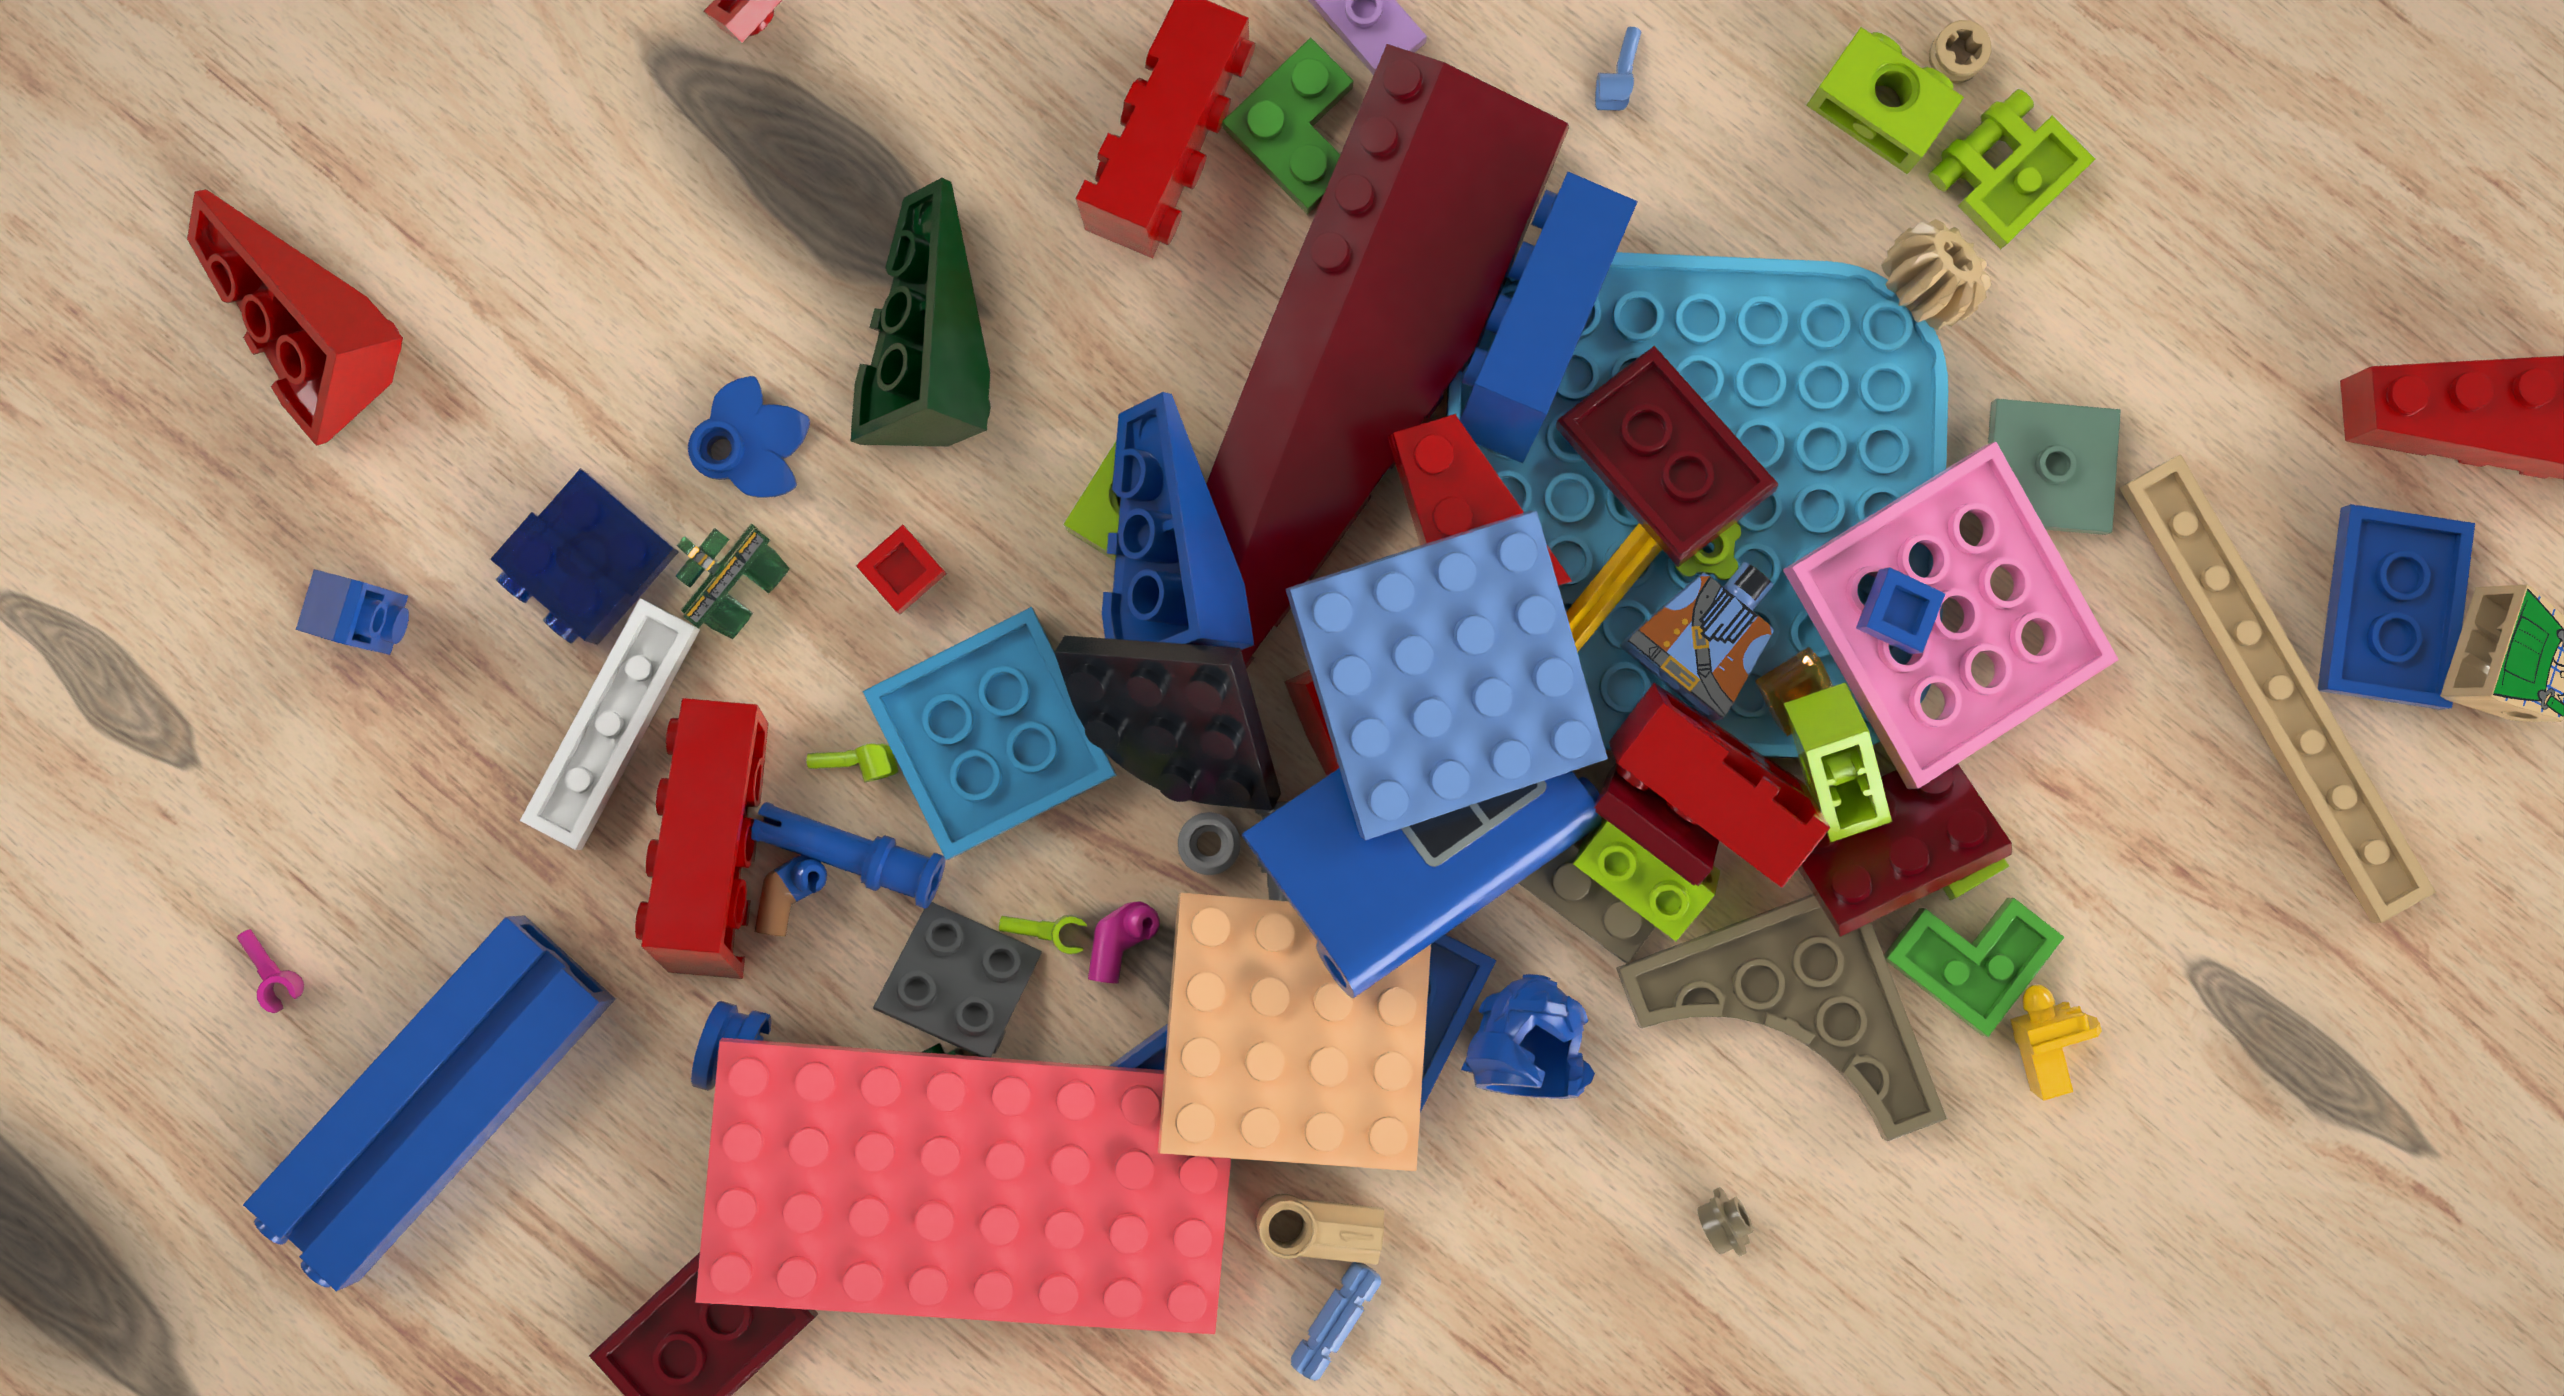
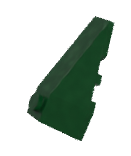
(930, 351)

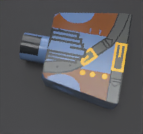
(1706, 639)

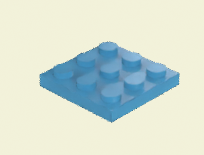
(987, 734)

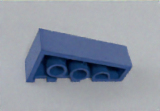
(1544, 316)

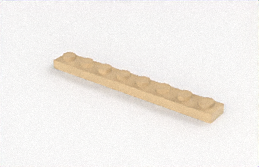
(2277, 690)

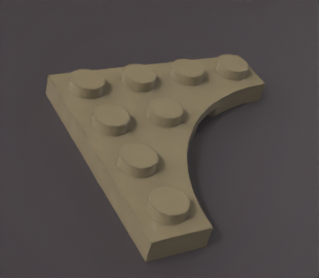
(1808, 983)

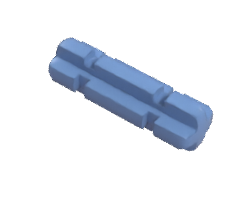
(1335, 1321)

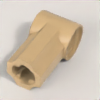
(1327, 1230)

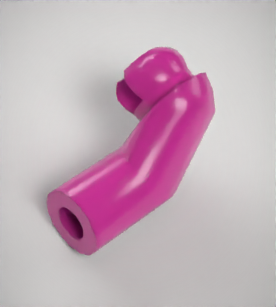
(1118, 933)

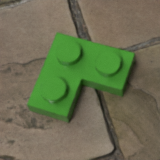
(1279, 119)
(1977, 978)

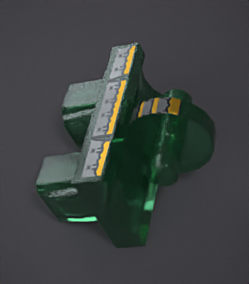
(711, 601)

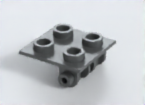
(958, 980)

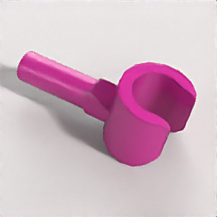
(269, 974)

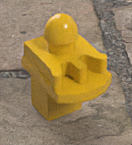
(2044, 1034)

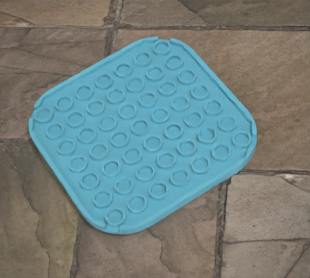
(1810, 377)

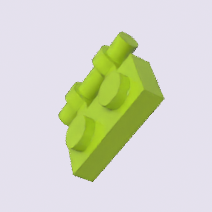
(2025, 182)

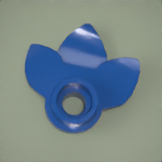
(758, 438)

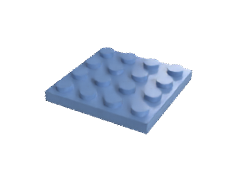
(1447, 674)

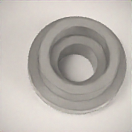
(1188, 843)

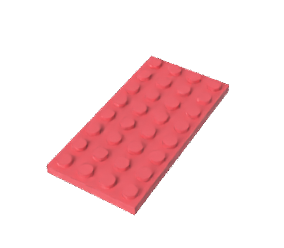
(955, 1191)

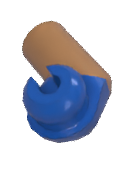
(785, 887)

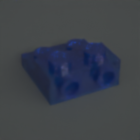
(583, 559)

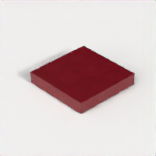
(1657, 828)

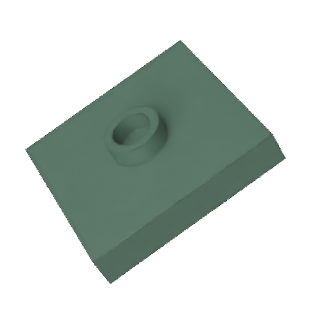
(2061, 460)

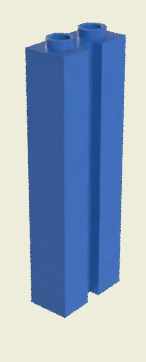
(428, 1103)

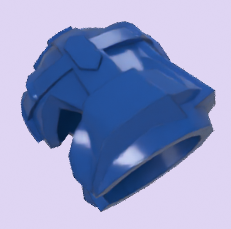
(1530, 1042)

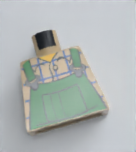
(2510, 656)

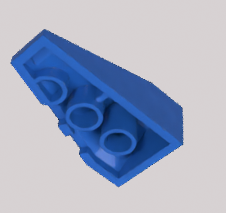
(1170, 547)

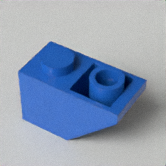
(353, 613)

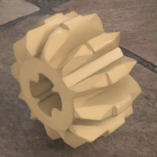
(1936, 274)

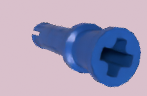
(876, 861)

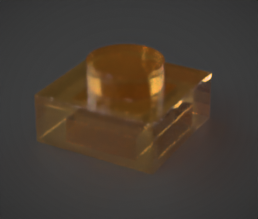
(1792, 680)

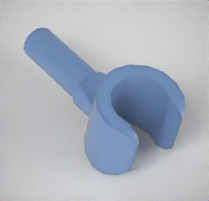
(1614, 89)

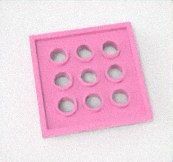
(2041, 593)

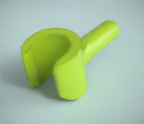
(874, 761)
(1043, 930)

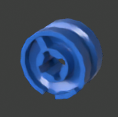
(724, 1023)

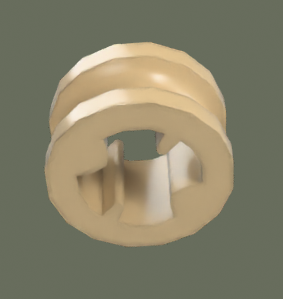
(1976, 42)

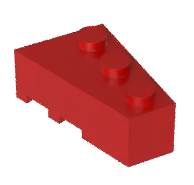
(1451, 483)
(1719, 784)

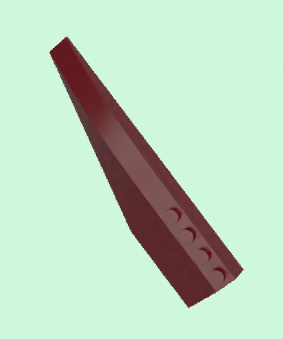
(1376, 312)

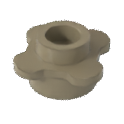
(1725, 1223)

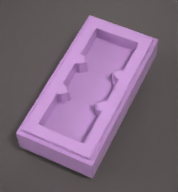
(1370, 26)

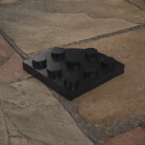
(1173, 717)

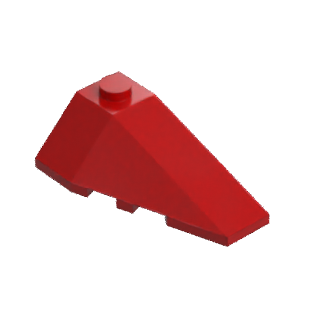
(312, 326)

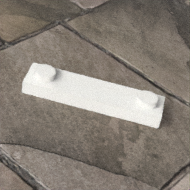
(610, 725)

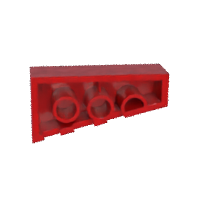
(1166, 126)
(2464, 411)
(704, 838)

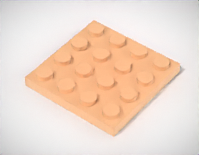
(1277, 1055)

